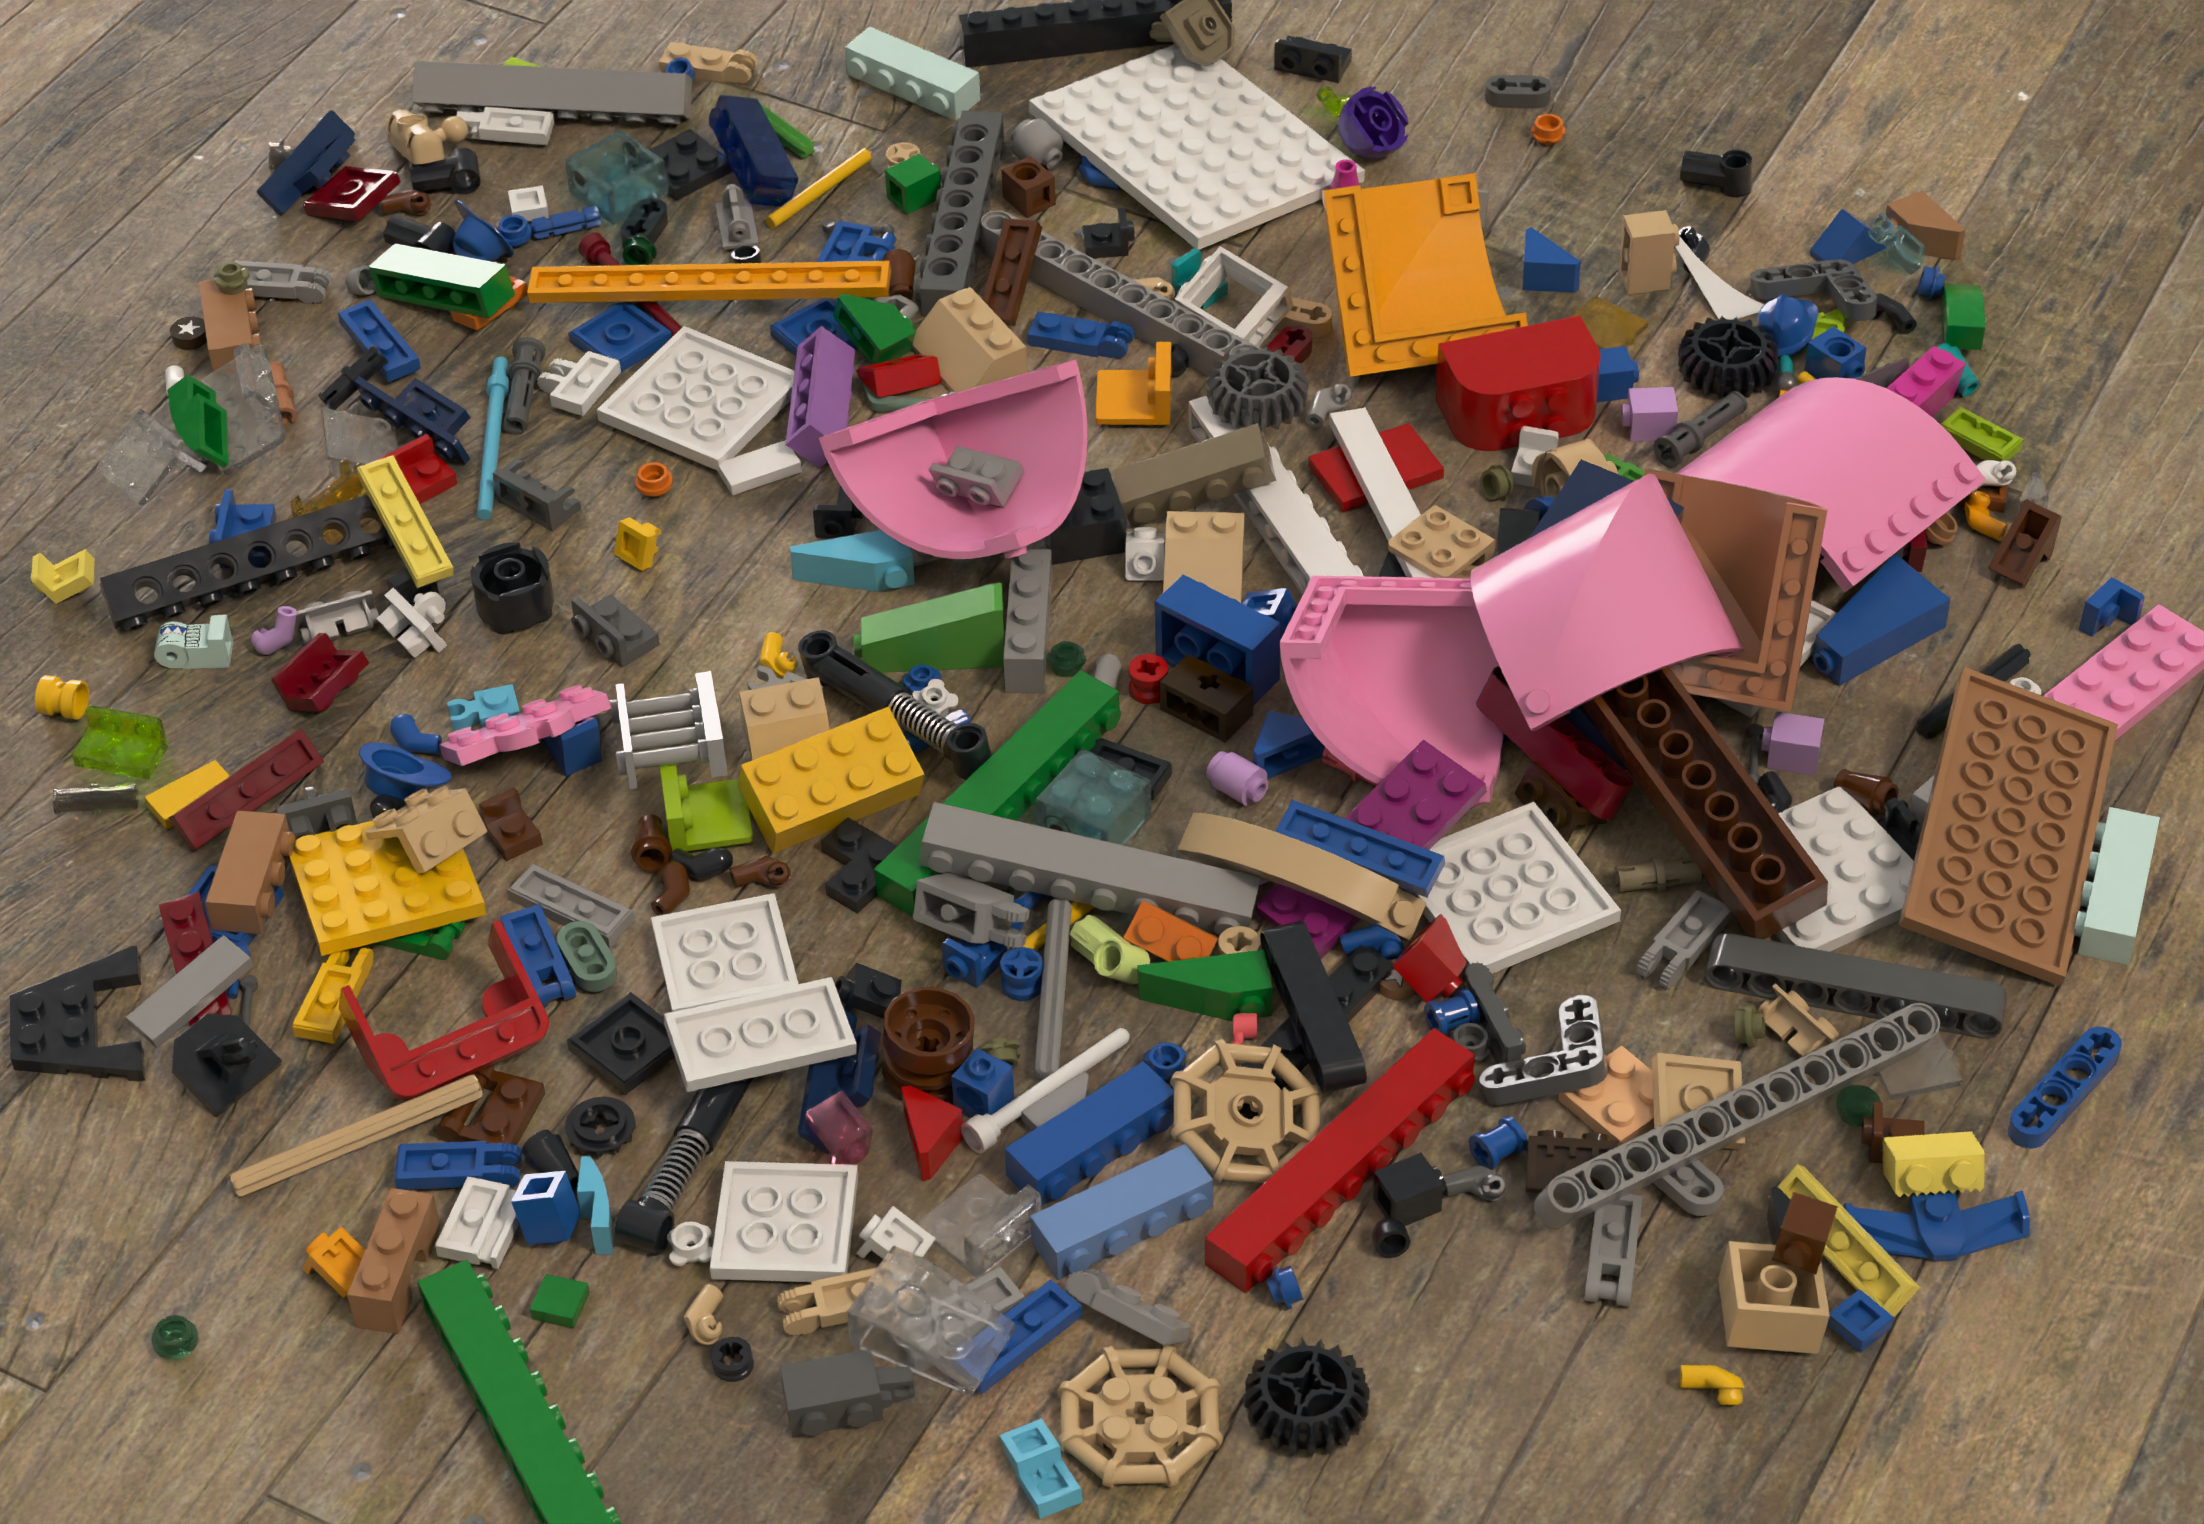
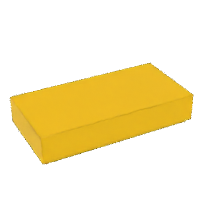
(183, 791)

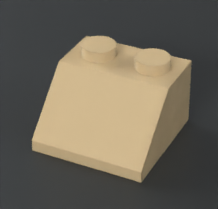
(782, 715)

